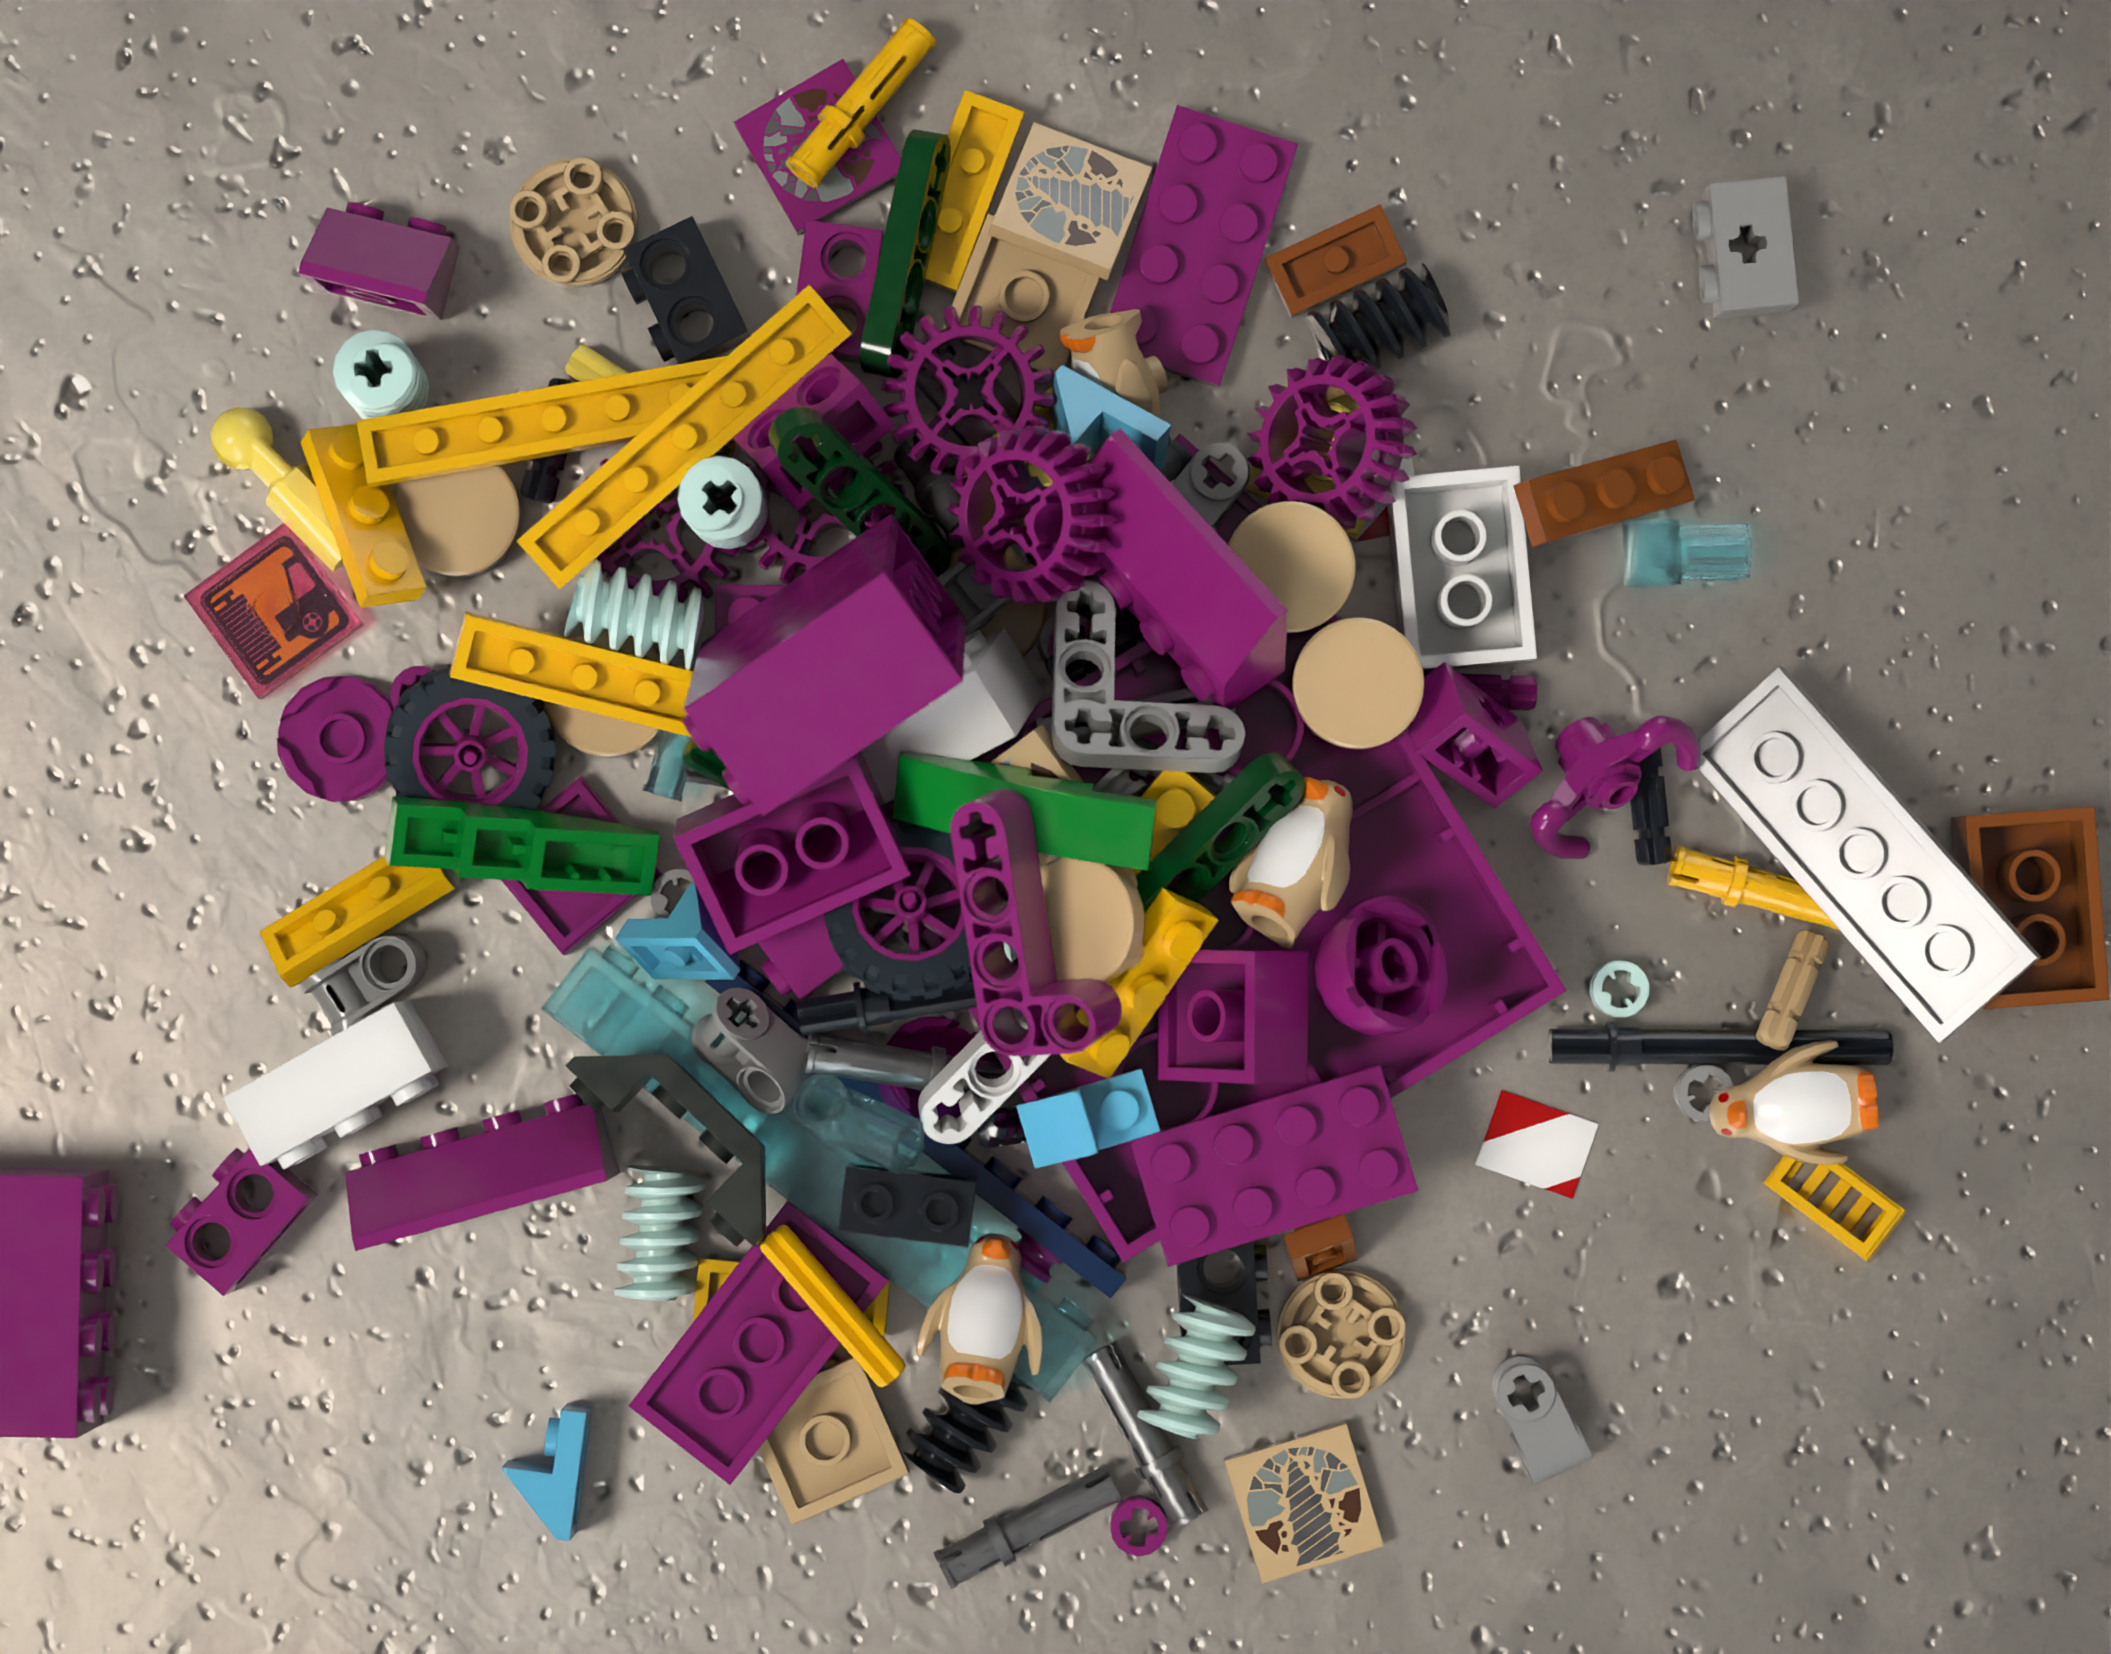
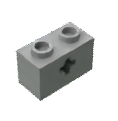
(1762, 215)

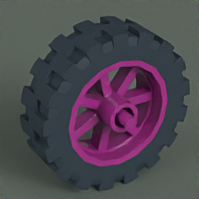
(430, 700)
(914, 972)

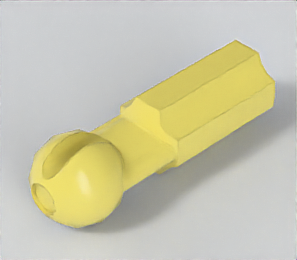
(245, 441)

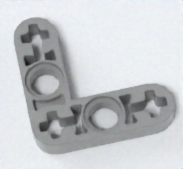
(1099, 709)

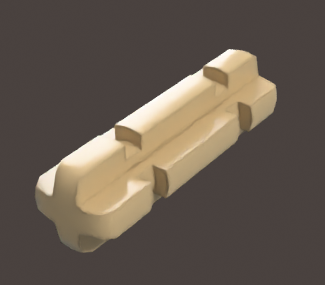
(1792, 990)

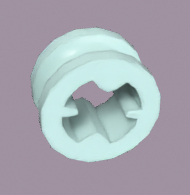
(1602, 999)

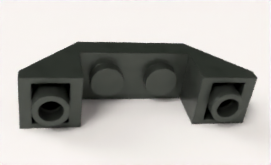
(619, 1078)

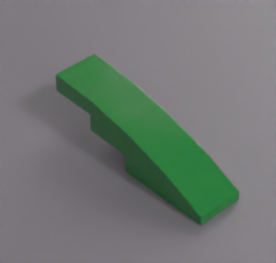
(1066, 814)
(522, 846)

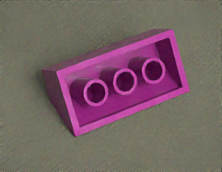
(1186, 582)
(478, 1173)

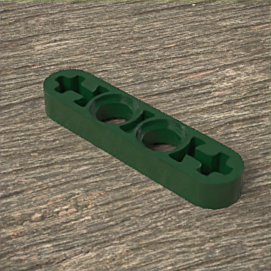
(905, 250)
(864, 493)
(1272, 791)

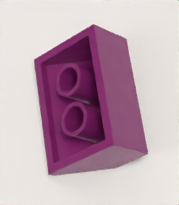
(795, 860)

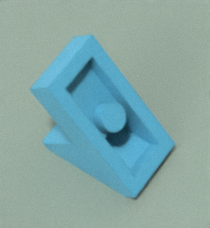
(1095, 413)
(680, 945)
(1088, 1118)
(557, 1488)

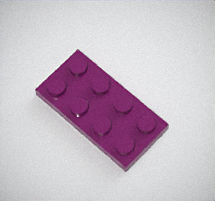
(1202, 241)
(1274, 1165)
(750, 1352)

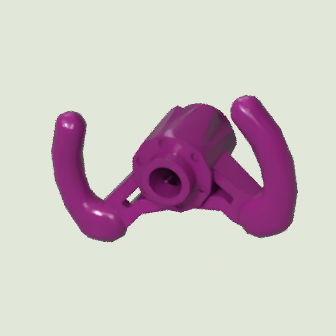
(1603, 774)

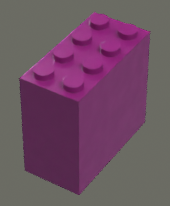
(825, 666)
(55, 1300)

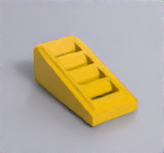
(1876, 1234)

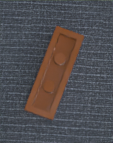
(1603, 493)

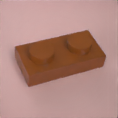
(1335, 261)
(1320, 1246)

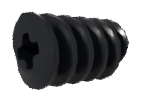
(1382, 322)
(960, 1430)

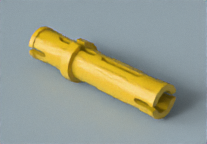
(844, 123)
(1743, 884)

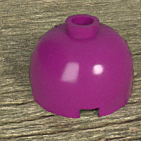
(1381, 970)

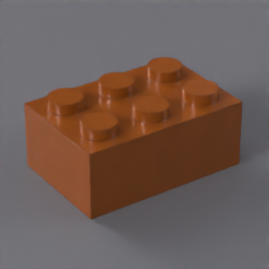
(2048, 885)

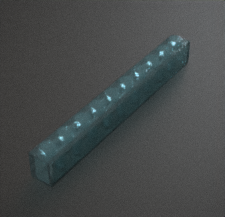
(623, 1017)

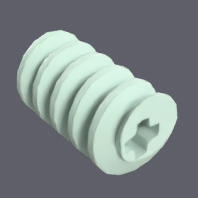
(361, 365)
(730, 479)
(636, 614)
(661, 1233)
(1198, 1369)

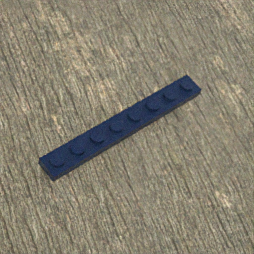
(995, 1182)

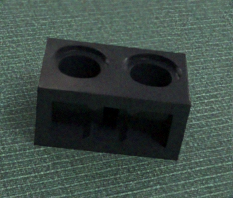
(697, 289)
(908, 1205)
(1235, 1295)

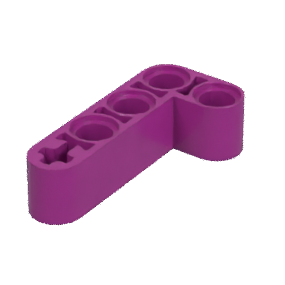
(1023, 926)

